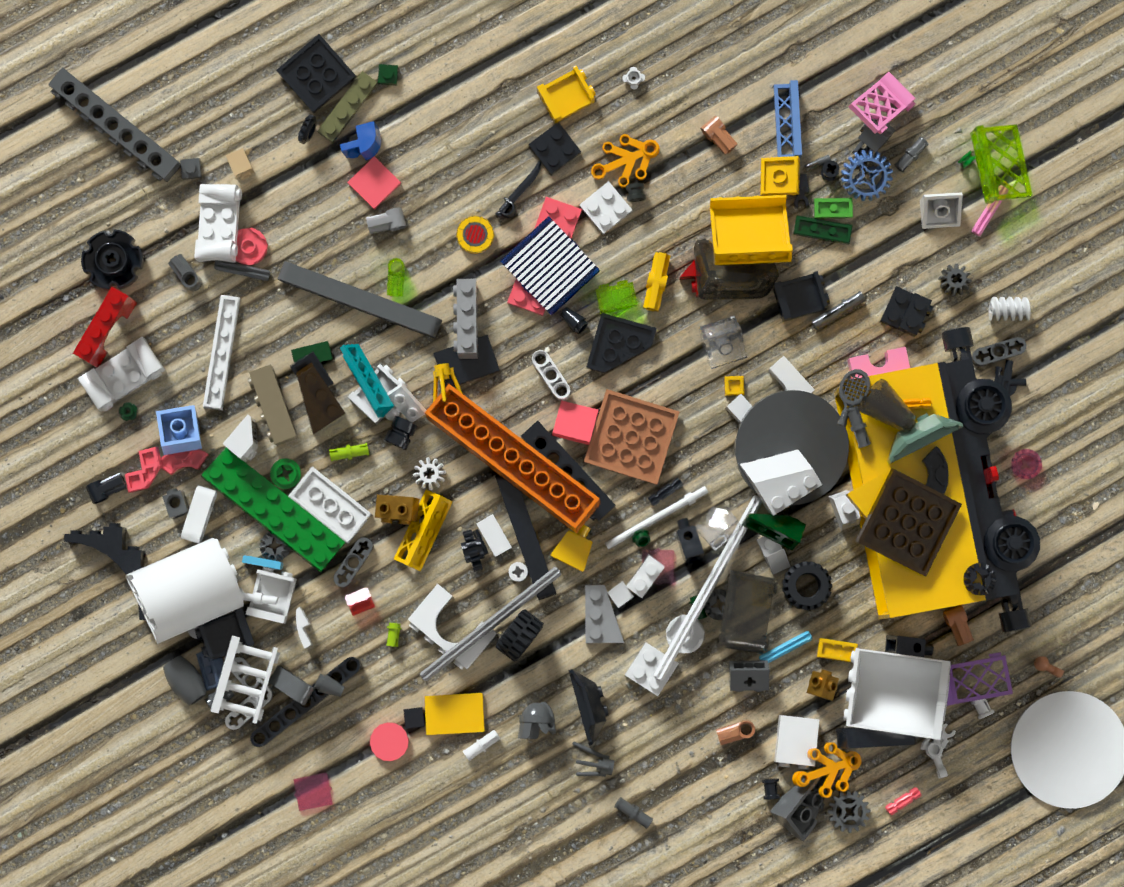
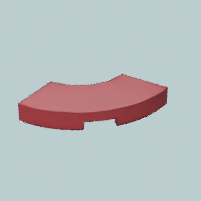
(177, 461)

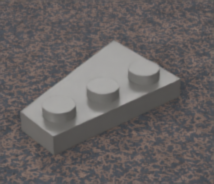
(599, 617)

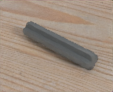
(243, 270)

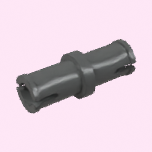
(911, 154)
(858, 426)
(633, 812)

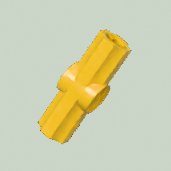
(656, 281)

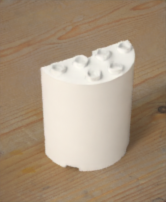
(186, 589)
(897, 693)

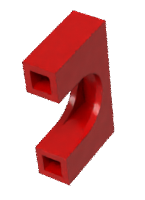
(92, 342)

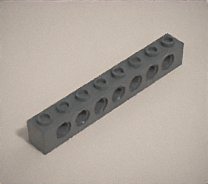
(64, 80)

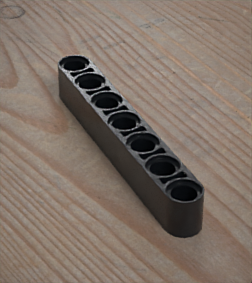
(525, 534)
(300, 710)

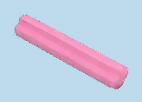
(988, 213)

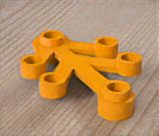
(628, 158)
(831, 768)

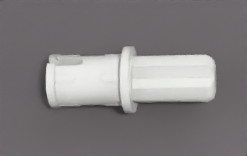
(481, 745)

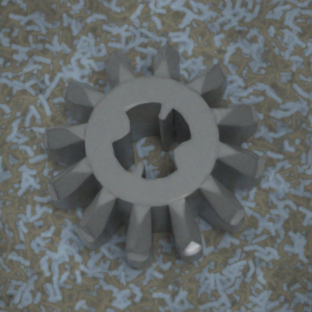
(948, 276)

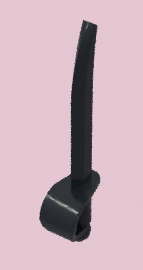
(517, 193)

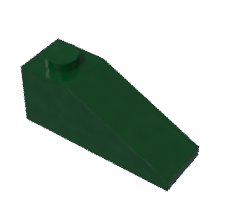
(778, 528)

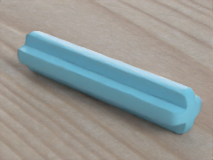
(786, 647)

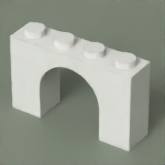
(787, 377)
(425, 619)

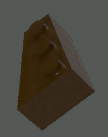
(318, 399)

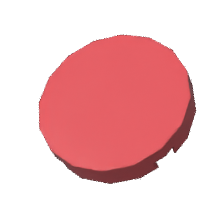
(251, 246)
(389, 741)

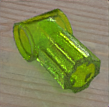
(395, 281)

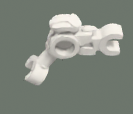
(935, 748)

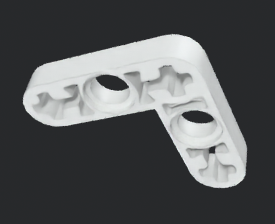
(251, 699)

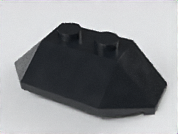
(589, 705)

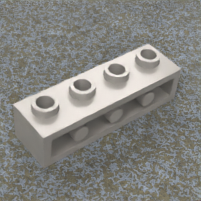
(467, 319)

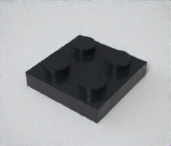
(554, 148)

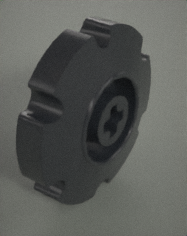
(118, 246)

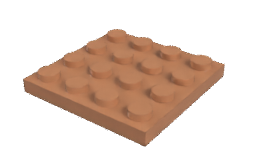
(631, 437)

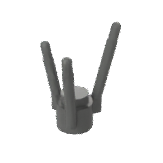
(604, 766)

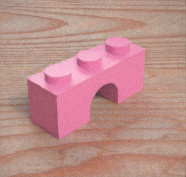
(895, 360)

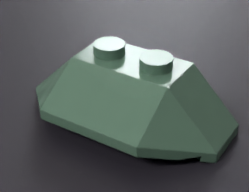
(925, 432)

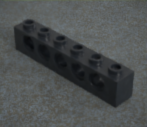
(538, 432)

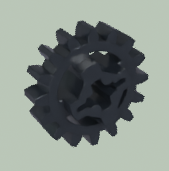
(472, 550)

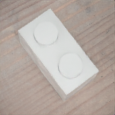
(645, 576)

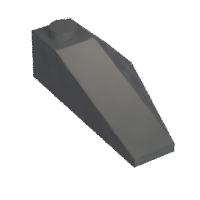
(800, 806)

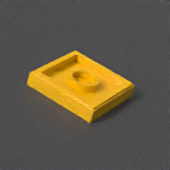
(780, 176)

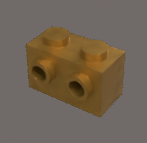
(397, 508)

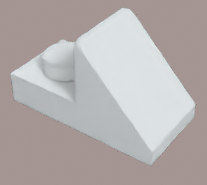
(773, 554)

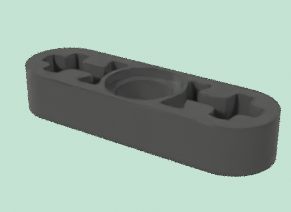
(983, 350)
(366, 553)

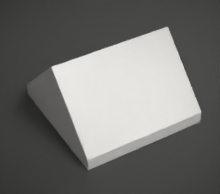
(941, 210)

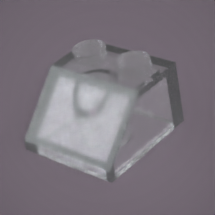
(723, 342)

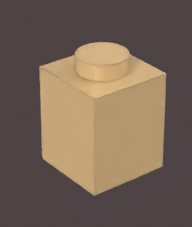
(240, 164)

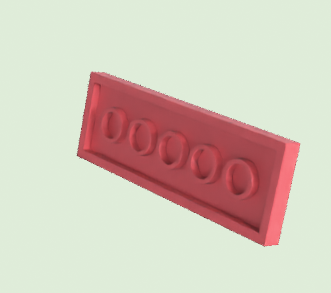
(566, 218)

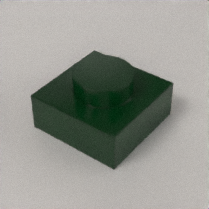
(387, 74)

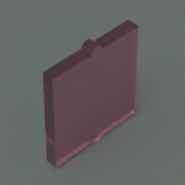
(665, 557)
(313, 791)

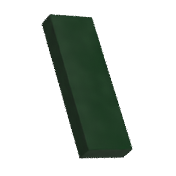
(822, 230)

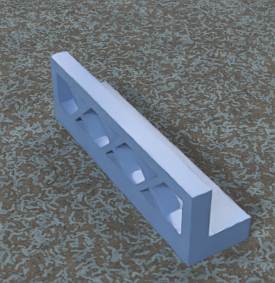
(794, 119)

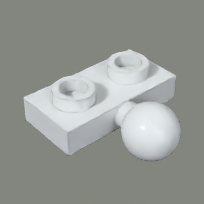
(404, 403)

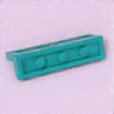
(367, 379)

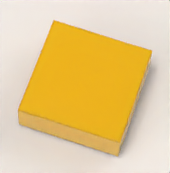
(734, 385)

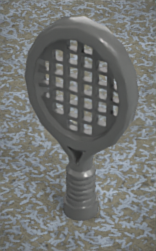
(844, 415)

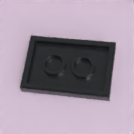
(469, 369)

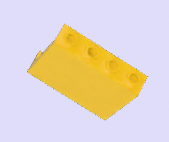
(750, 230)

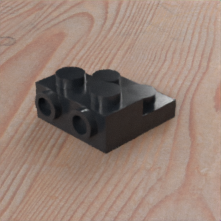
(907, 311)

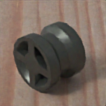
(635, 192)

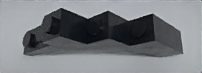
(112, 544)

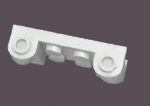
(218, 222)
(121, 374)

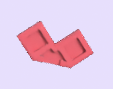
(150, 464)

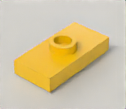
(835, 650)

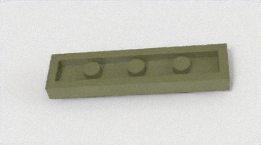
(347, 107)

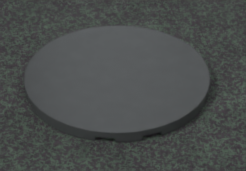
(790, 423)

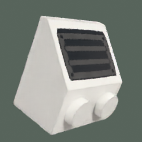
(243, 439)

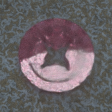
(1035, 465)

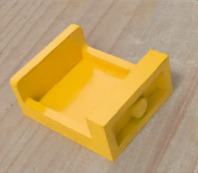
(566, 94)

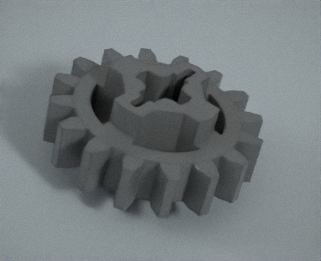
(855, 804)

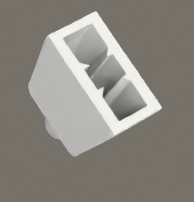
(844, 510)

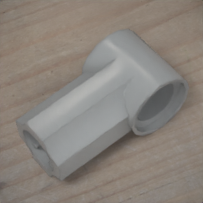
(390, 220)

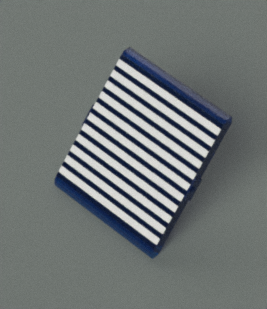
(550, 266)

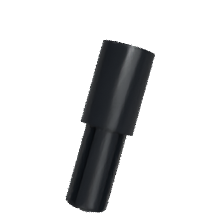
(476, 533)

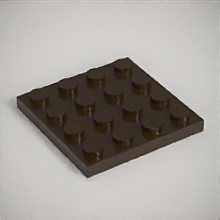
(908, 522)

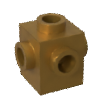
(823, 684)

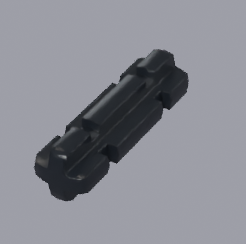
(665, 491)

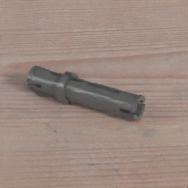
(845, 306)

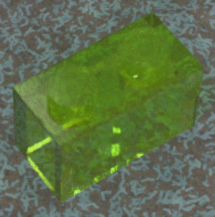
(615, 297)

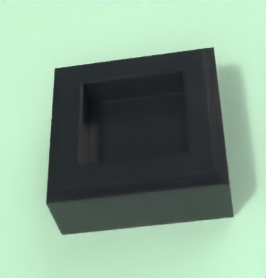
(414, 717)

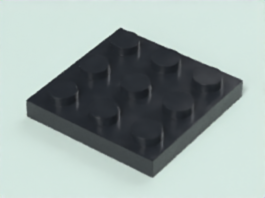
(316, 73)

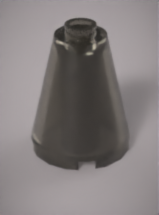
(887, 407)

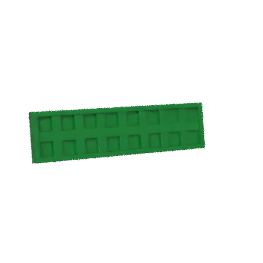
(273, 509)

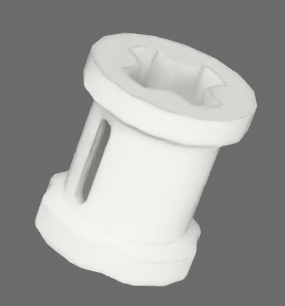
(982, 708)

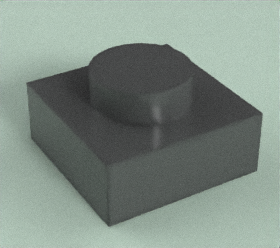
(191, 168)

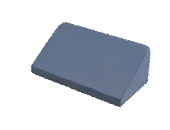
(210, 671)

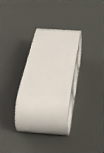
(548, 366)
(199, 514)

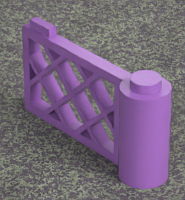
(952, 694)

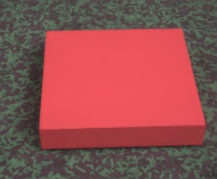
(374, 182)
(575, 422)

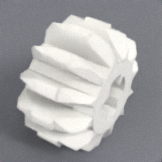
(434, 478)

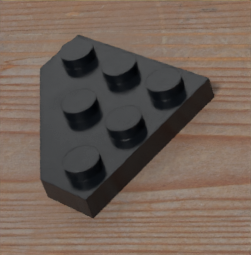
(618, 342)

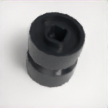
(400, 433)

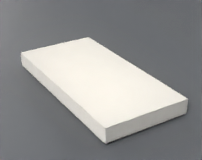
(330, 505)

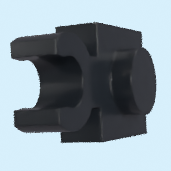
(803, 189)

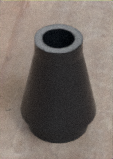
(574, 320)

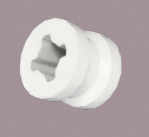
(518, 572)

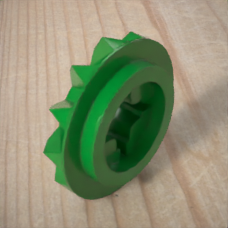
(277, 470)

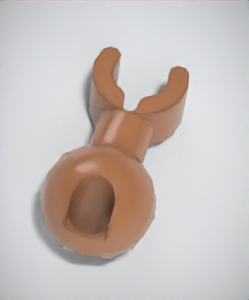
(1042, 664)

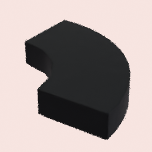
(937, 470)

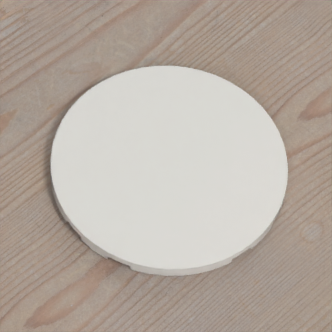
(1068, 749)

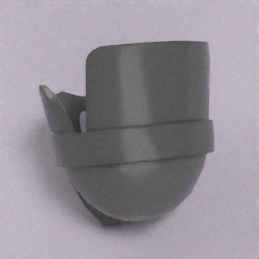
(536, 718)

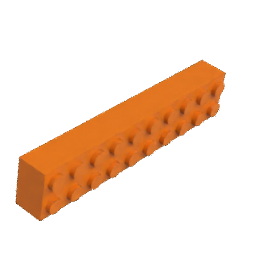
(513, 459)

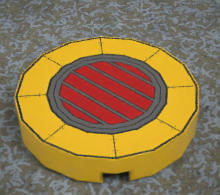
(475, 234)

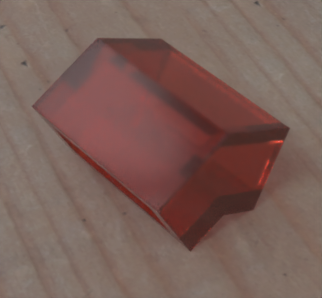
(360, 601)

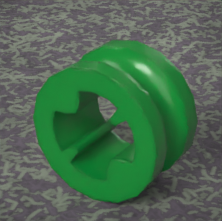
(967, 159)

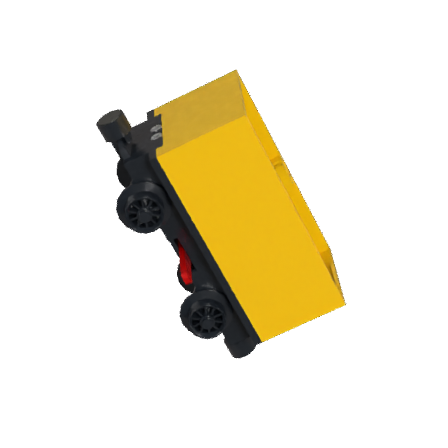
(981, 528)

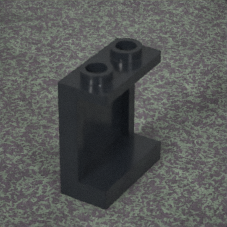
(801, 296)
(218, 633)

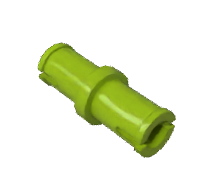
(349, 452)

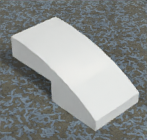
(302, 622)

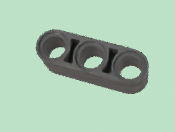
(291, 685)

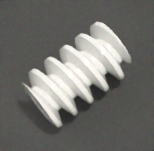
(1009, 308)

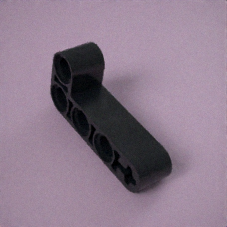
(867, 738)

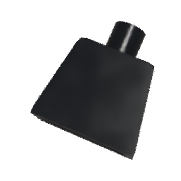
(690, 549)
(908, 646)

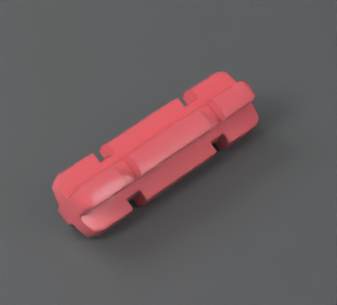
(903, 801)

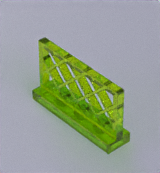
(985, 163)

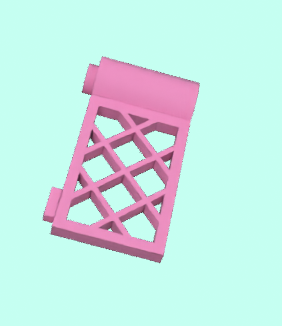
(893, 93)

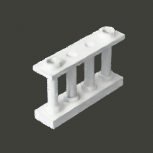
(230, 666)

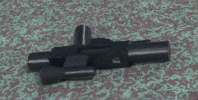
(1005, 379)

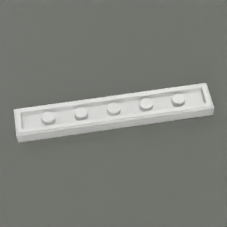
(221, 352)

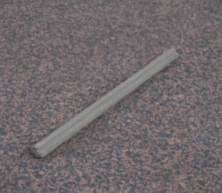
(490, 624)

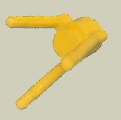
(440, 374)

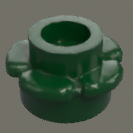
(128, 416)
(641, 538)

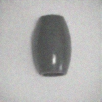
(185, 680)

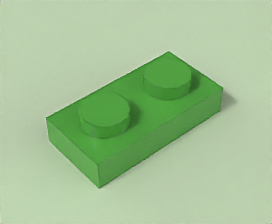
(833, 208)

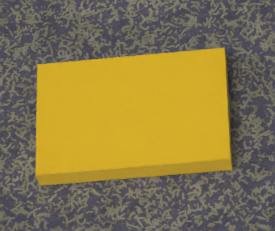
(454, 713)

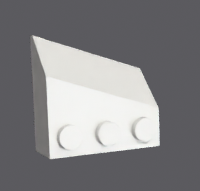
(781, 479)

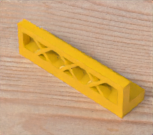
(425, 531)

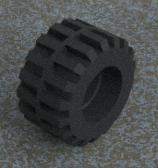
(818, 573)
(519, 635)

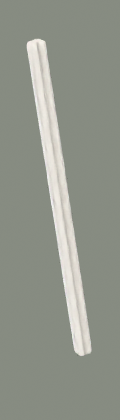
(704, 594)

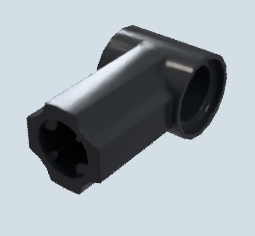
(102, 489)

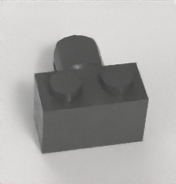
(873, 140)

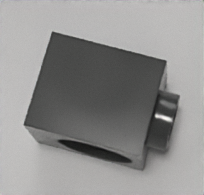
(183, 507)

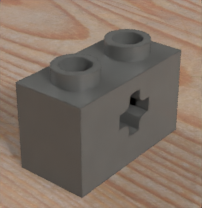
(749, 675)

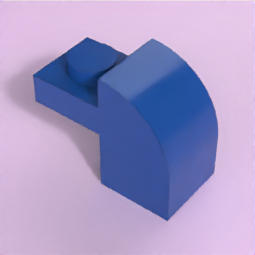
(367, 143)

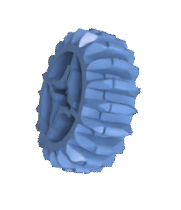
(860, 177)

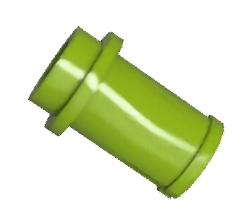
(393, 634)

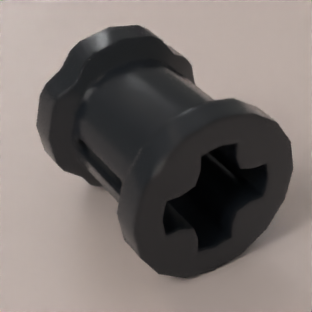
(831, 165)
(771, 788)

